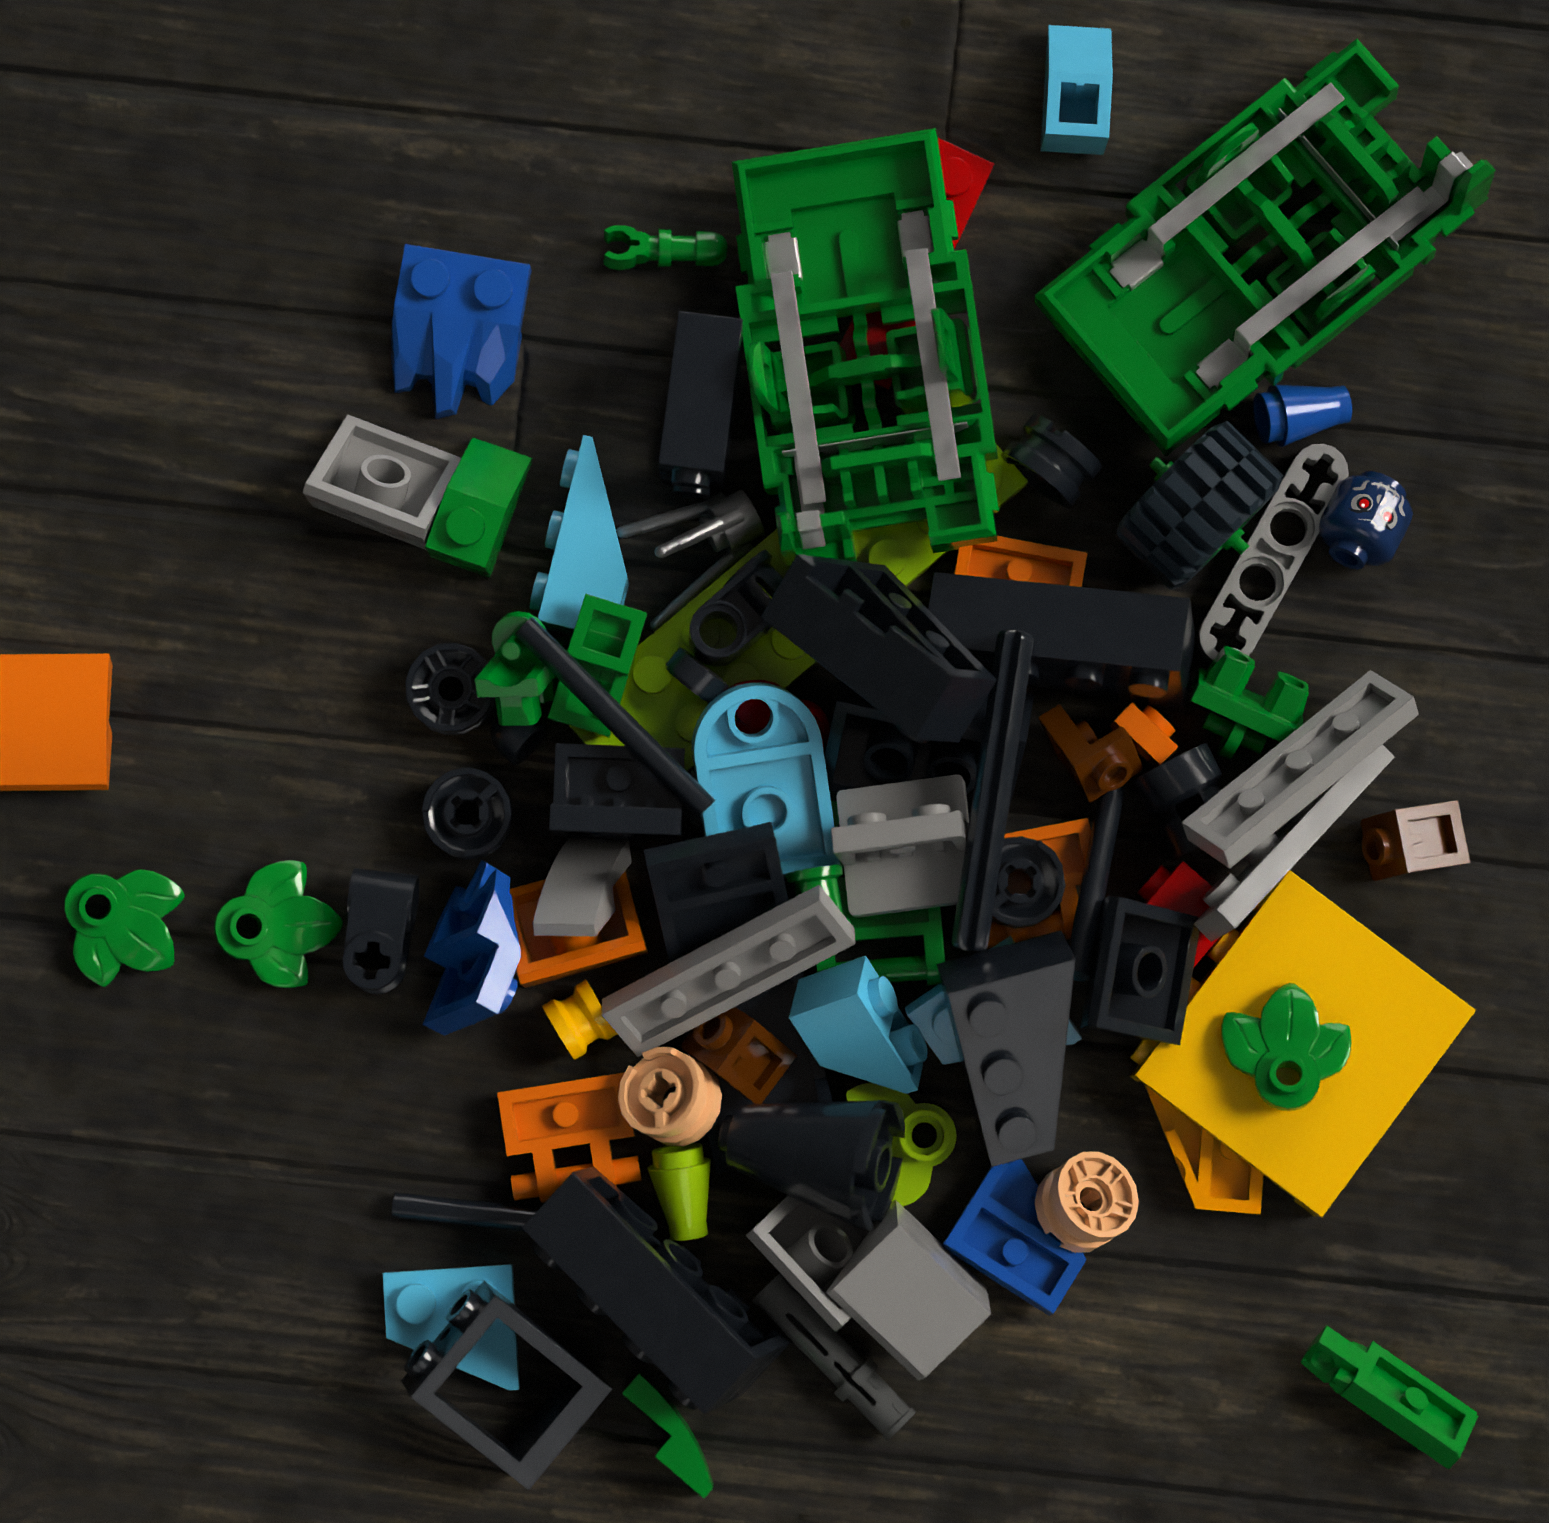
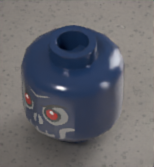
(1365, 520)

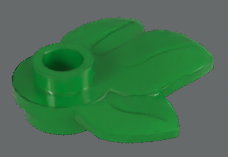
(286, 924)
(130, 928)
(1283, 1038)

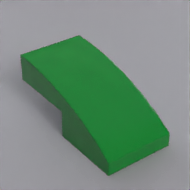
(605, 647)
(681, 1449)

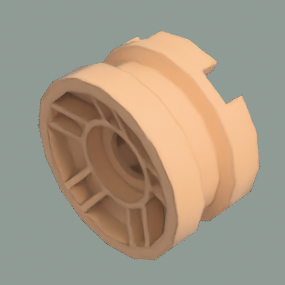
(686, 1112)
(1100, 1185)

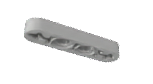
(1267, 553)

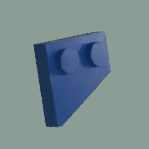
(1007, 1243)

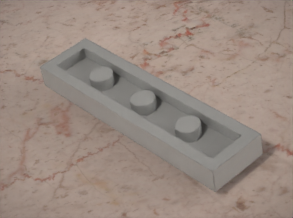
(1300, 768)
(1237, 896)
(728, 971)

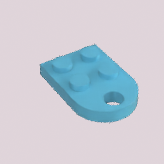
(767, 774)

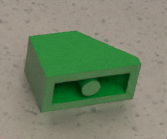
(478, 507)

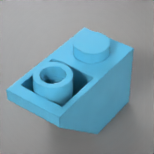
(1077, 90)
(856, 1026)

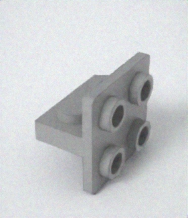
(902, 844)

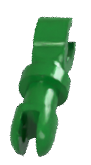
(705, 248)

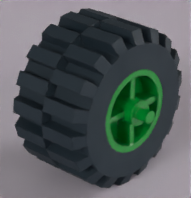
(1198, 505)

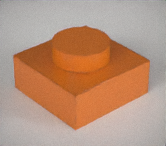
(1148, 732)

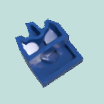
(457, 324)
(478, 950)

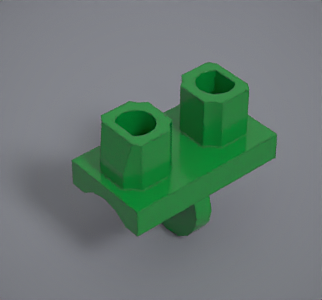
(516, 674)
(1224, 692)

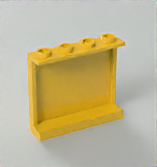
(1396, 1021)

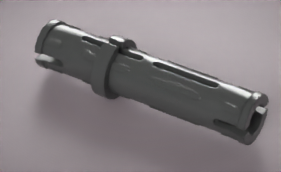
(834, 1357)

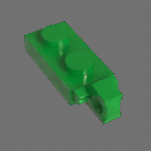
(1393, 1394)

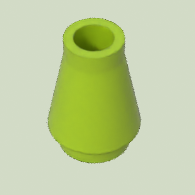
(682, 1188)

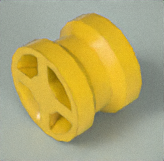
(579, 1019)

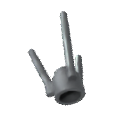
(725, 523)

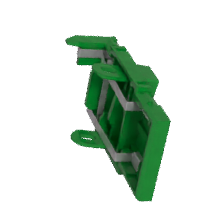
(853, 237)
(1178, 323)

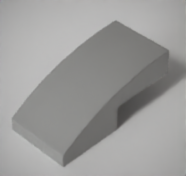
(580, 887)

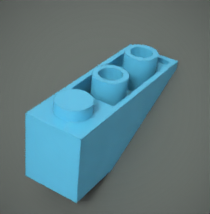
(584, 546)

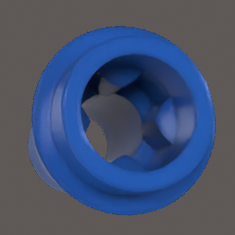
(1296, 412)

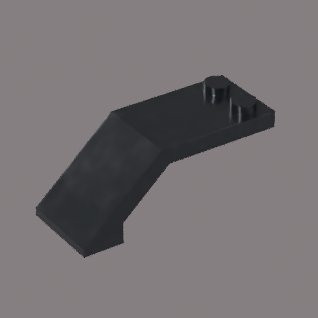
(707, 891)

